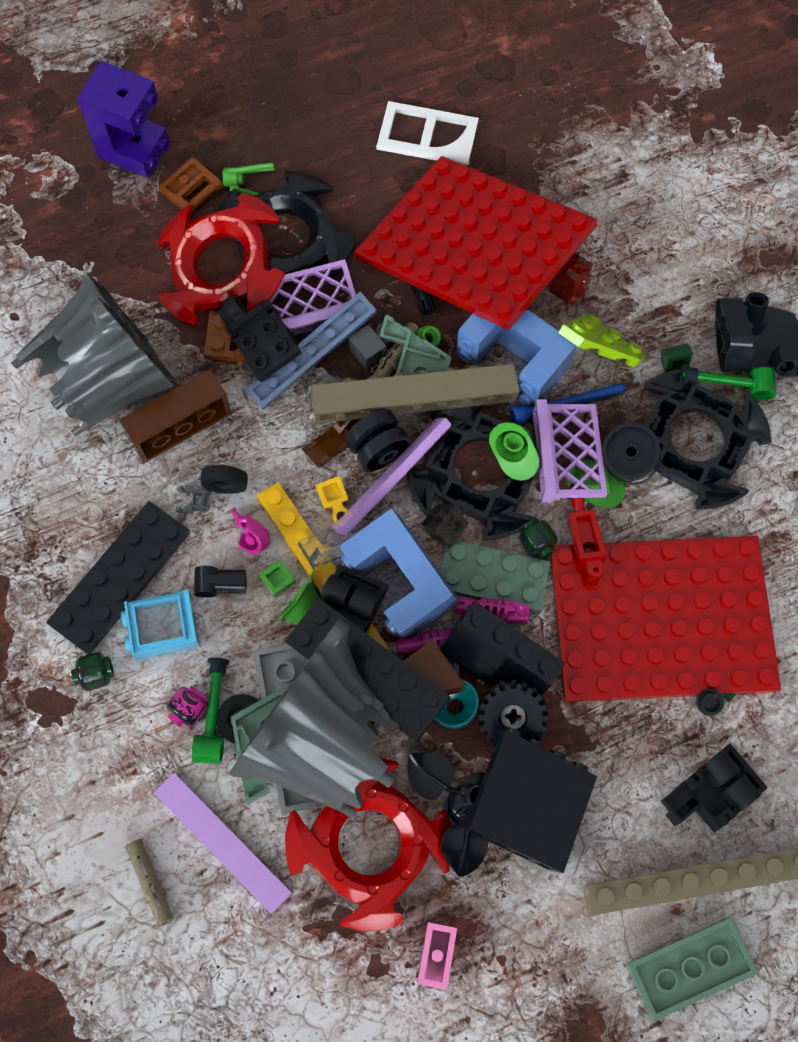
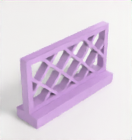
(310, 321)
(547, 455)

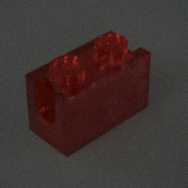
(572, 280)

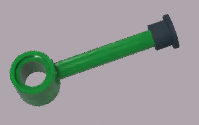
(760, 383)
(208, 746)

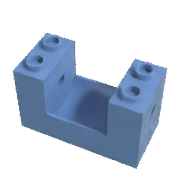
(529, 339)
(389, 538)

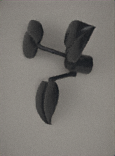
(429, 776)

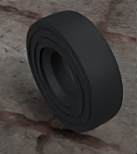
(224, 479)
(226, 710)

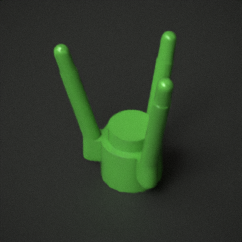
(236, 176)

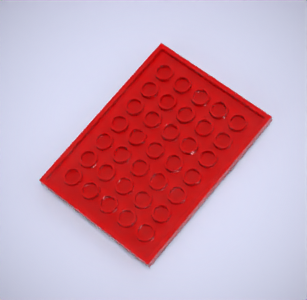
(476, 241)
(664, 620)

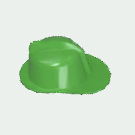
(514, 450)
(615, 489)
(301, 603)

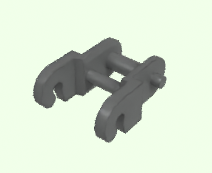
(200, 507)

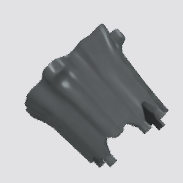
(96, 357)
(322, 731)

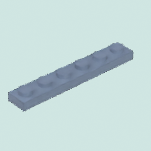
(314, 349)

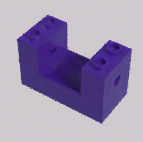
(115, 115)

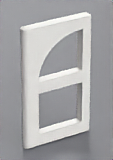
(457, 151)

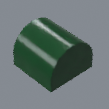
(675, 357)

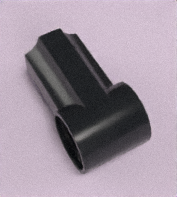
(211, 581)

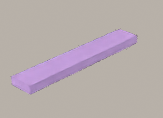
(391, 476)
(223, 843)

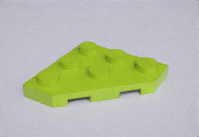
(590, 333)

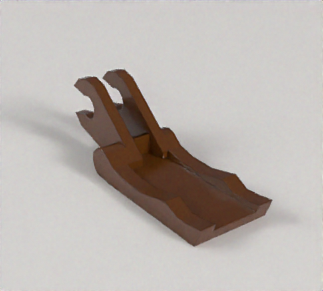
(329, 443)

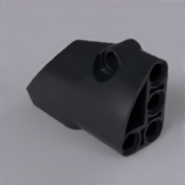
(755, 336)

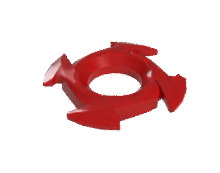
(188, 240)
(373, 892)

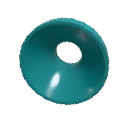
(470, 708)

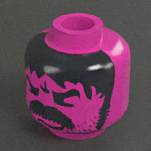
(187, 706)

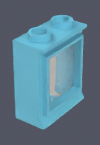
(160, 625)

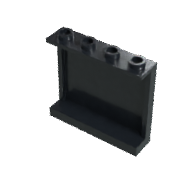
(530, 801)

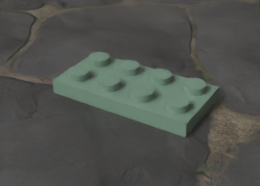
(494, 573)
(691, 969)

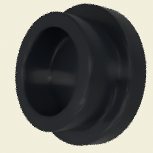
(710, 702)

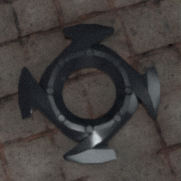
(299, 199)
(738, 430)
(439, 478)

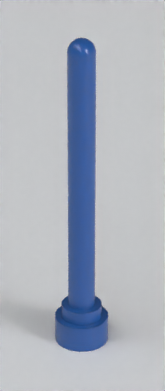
(520, 414)

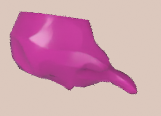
(256, 535)

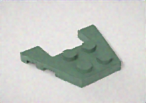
(417, 353)
(245, 726)

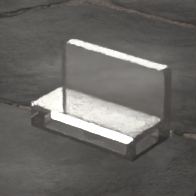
(323, 547)

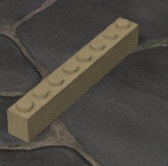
(414, 392)
(691, 882)

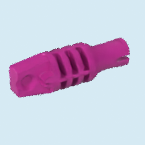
(507, 610)
(411, 645)

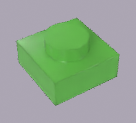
(277, 578)

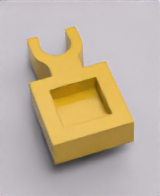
(332, 496)

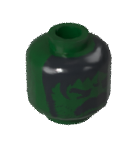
(538, 538)
(93, 671)

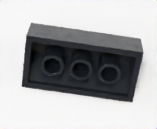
(498, 650)

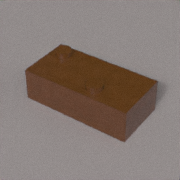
(176, 416)

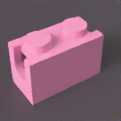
(437, 956)

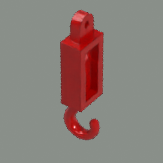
(583, 530)

